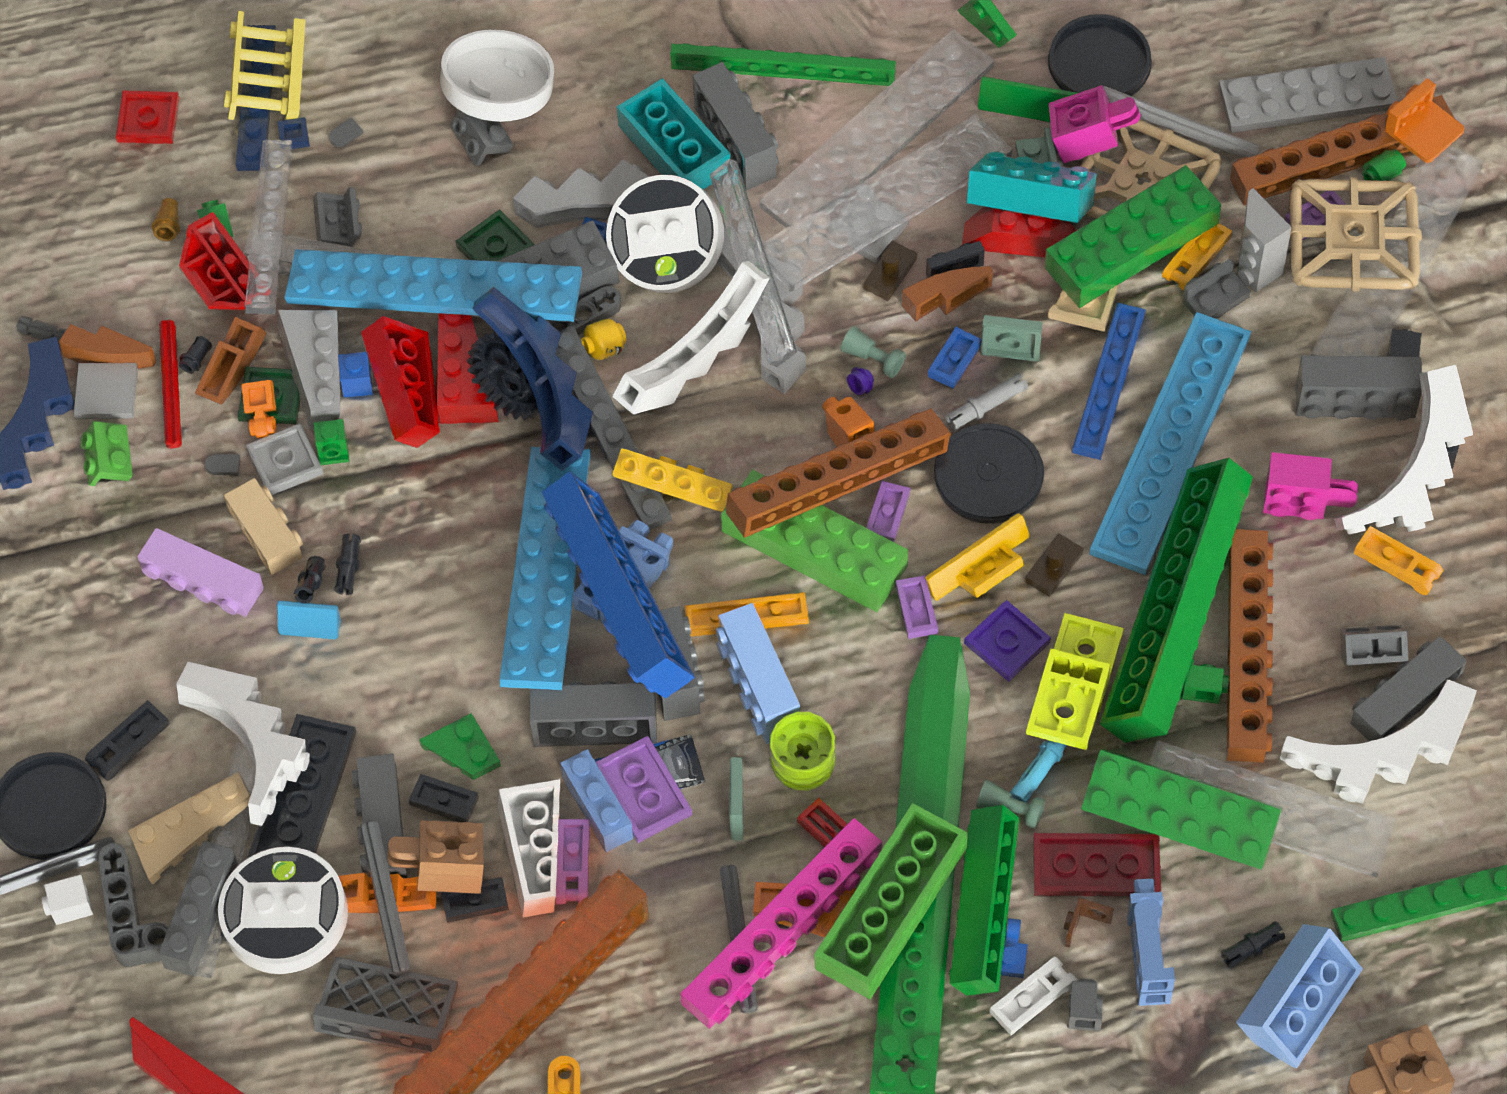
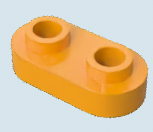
(564, 1086)

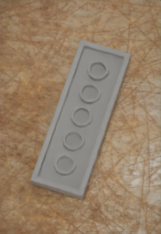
(1307, 94)

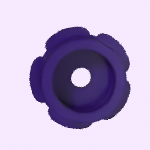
(860, 381)

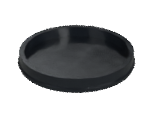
(1098, 53)
(989, 473)
(50, 805)

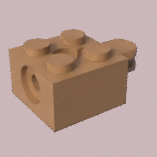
(445, 855)
(1403, 1066)

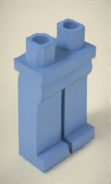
(648, 555)
(1144, 915)

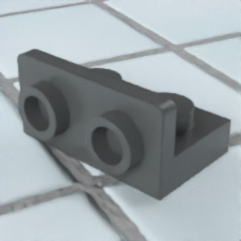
(1215, 291)

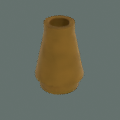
(166, 222)

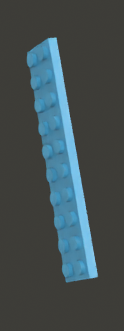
(429, 283)
(1170, 443)
(541, 586)

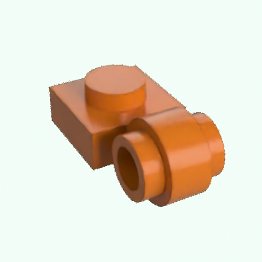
(259, 399)

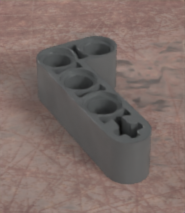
(125, 904)

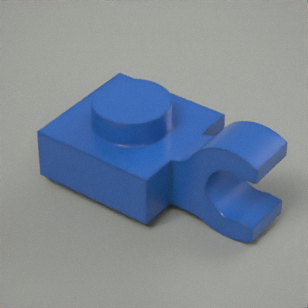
(1014, 953)

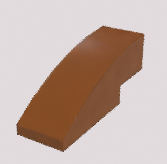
(945, 291)
(104, 347)
(229, 361)

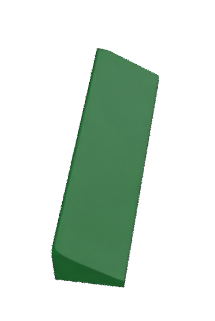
(1018, 98)

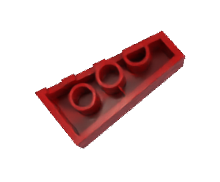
(456, 394)

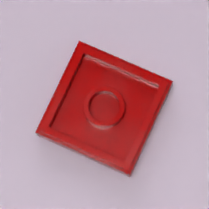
(147, 117)

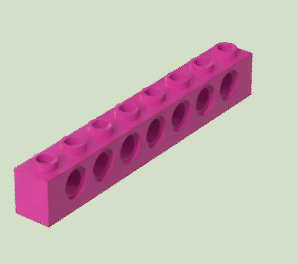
(851, 840)

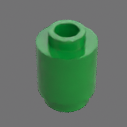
(1384, 166)

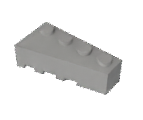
(313, 353)

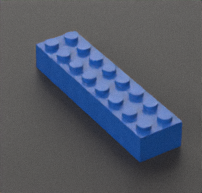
(617, 586)

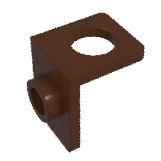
(1083, 908)

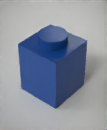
(355, 374)

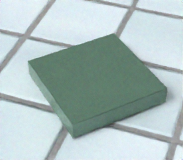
(1011, 338)
(736, 799)

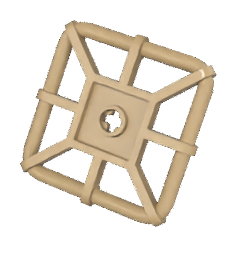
(1139, 164)
(1342, 245)

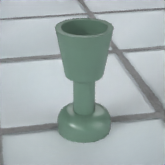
(862, 346)
(994, 795)

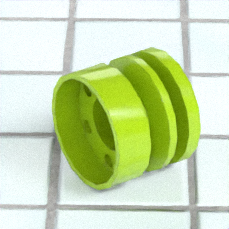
(805, 735)

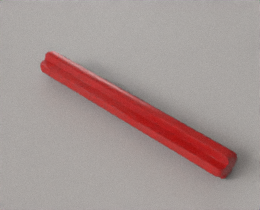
(170, 384)

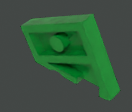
(988, 21)
(463, 746)

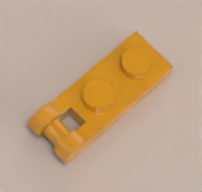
(1197, 255)
(1398, 560)

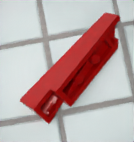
(172, 1066)

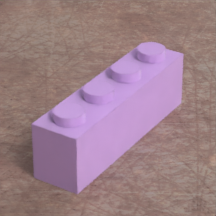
(200, 573)

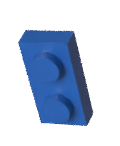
(954, 357)

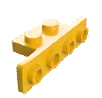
(672, 480)
(983, 562)

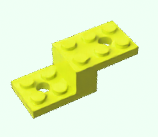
(1075, 681)

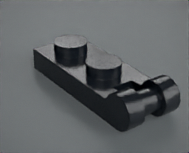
(127, 740)

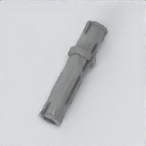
(976, 407)

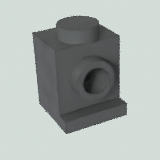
(1085, 1006)

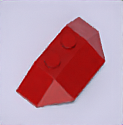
(1015, 232)
(214, 264)

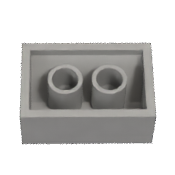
(1262, 243)

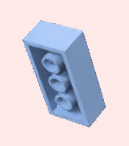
(755, 669)

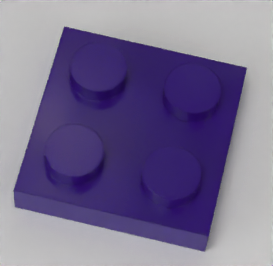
(1007, 640)

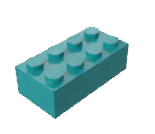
(671, 134)
(1031, 187)

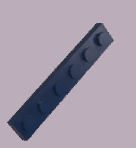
(254, 121)

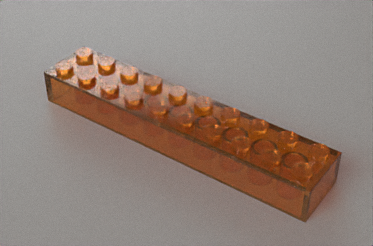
(531, 991)

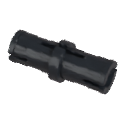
(347, 564)
(309, 579)
(1253, 944)

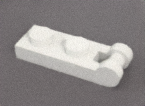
(1032, 996)

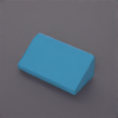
(308, 619)

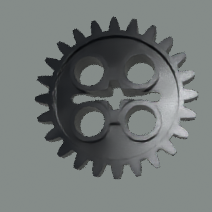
(501, 377)

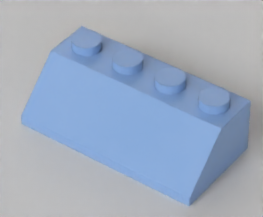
(1300, 994)

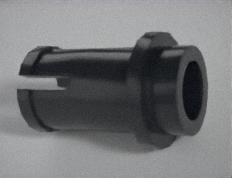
(192, 358)

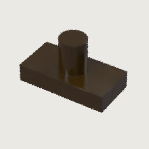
(890, 271)
(1054, 565)

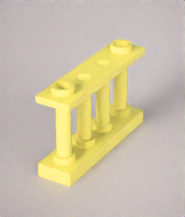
(291, 60)

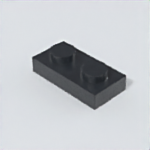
(963, 257)
(443, 798)
(469, 905)

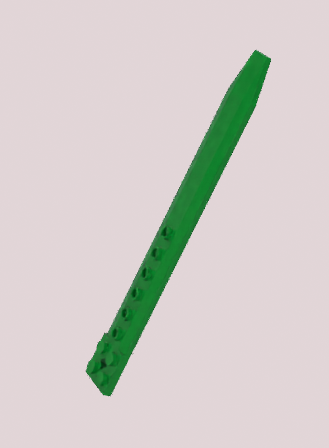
(933, 780)

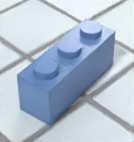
(596, 800)

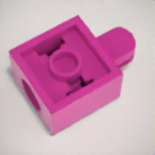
(1089, 122)
(1304, 487)

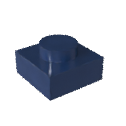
(294, 130)

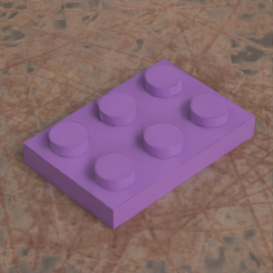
(644, 788)

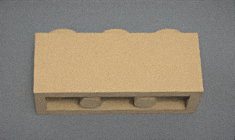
(264, 525)

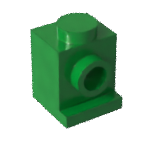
(331, 442)
(1205, 683)

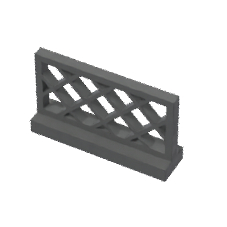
(373, 1026)

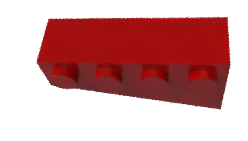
(404, 378)

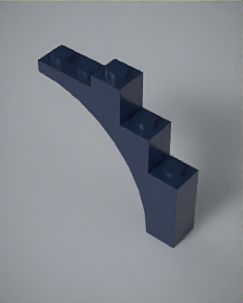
(534, 346)
(29, 429)

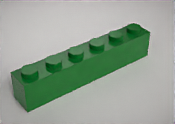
(984, 900)

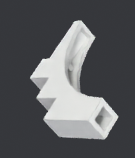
(692, 356)
(1443, 421)
(237, 705)
(1393, 756)

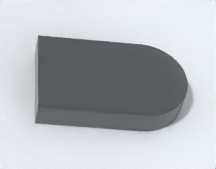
(345, 133)
(223, 464)

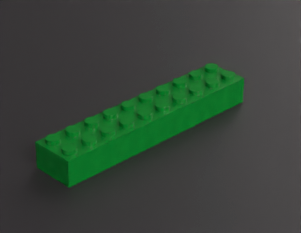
(1176, 601)

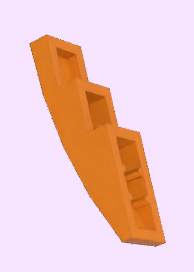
(362, 898)

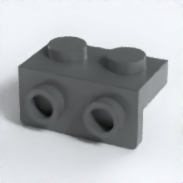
(480, 136)
(337, 217)

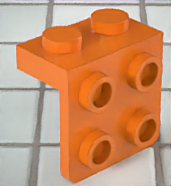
(1421, 123)

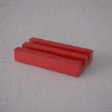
(813, 830)

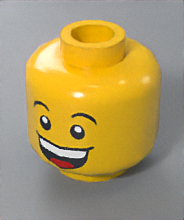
(604, 339)

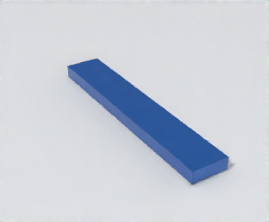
(1108, 381)

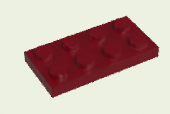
(1094, 863)

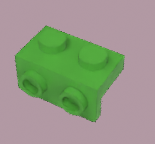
(106, 452)

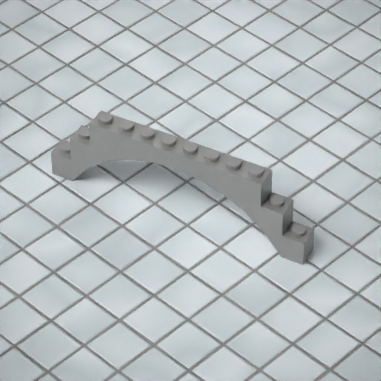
(589, 197)

